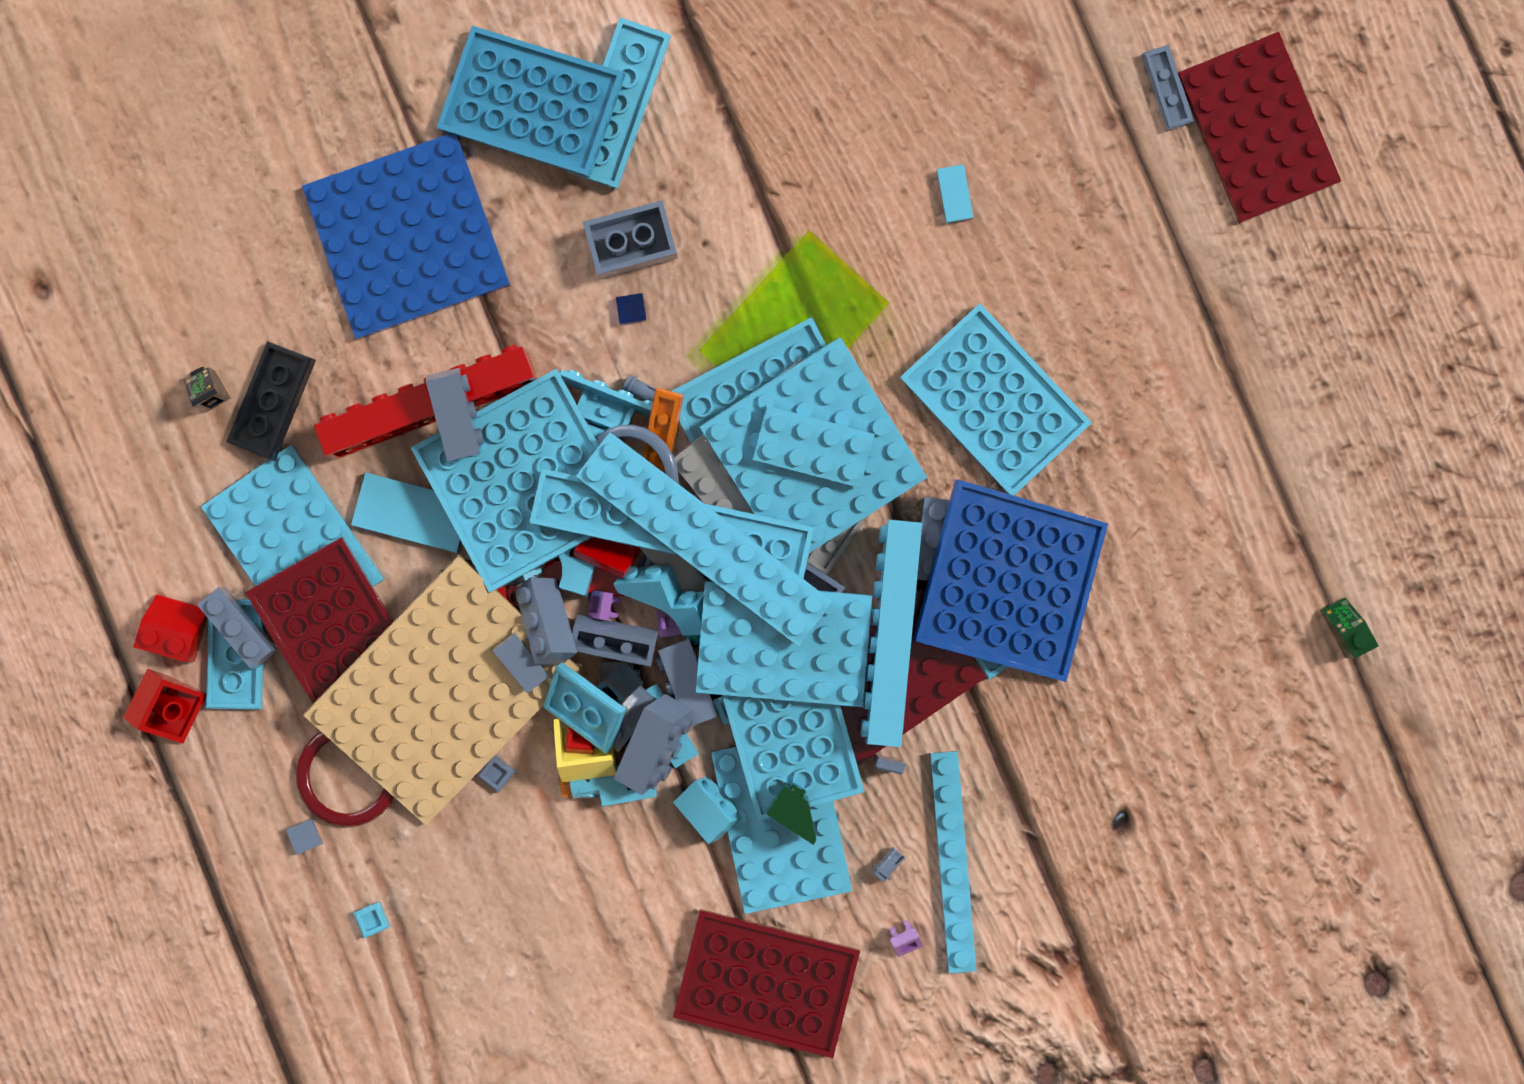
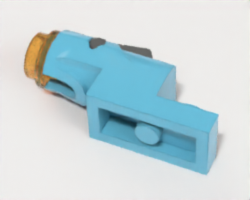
(609, 789)

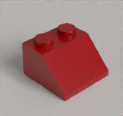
(171, 629)
(164, 706)

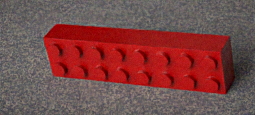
(412, 406)

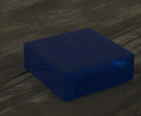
(631, 309)

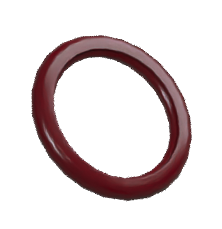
(320, 810)

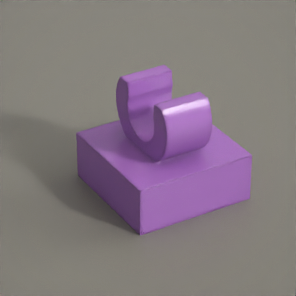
(600, 605)
(666, 625)
(906, 941)

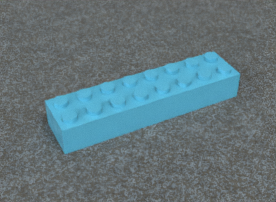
(892, 633)

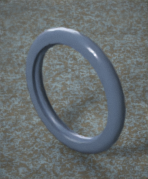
(649, 438)

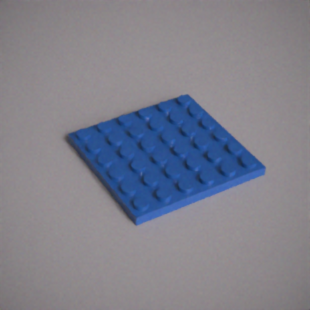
(406, 235)
(1010, 581)

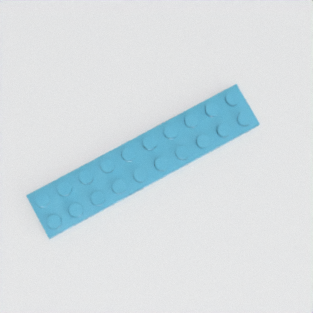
(573, 507)
(704, 539)

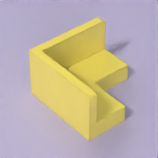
(581, 766)

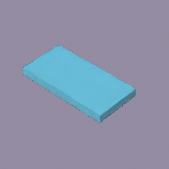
(404, 512)
(229, 679)

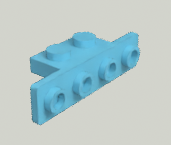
(603, 405)

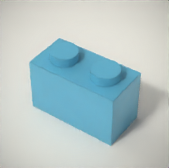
(707, 809)

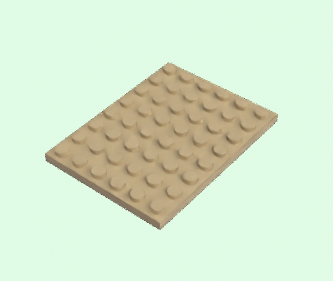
(432, 694)

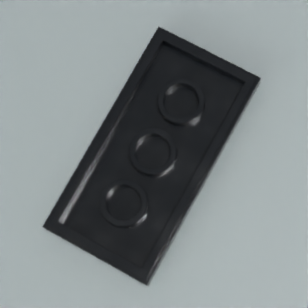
(271, 401)

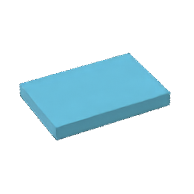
(584, 707)

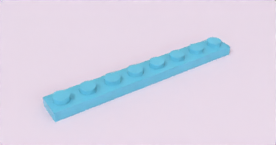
(953, 862)

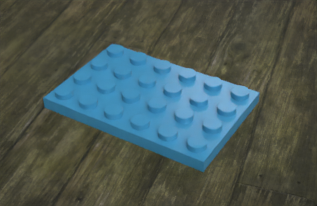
(531, 101)

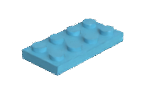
(813, 446)

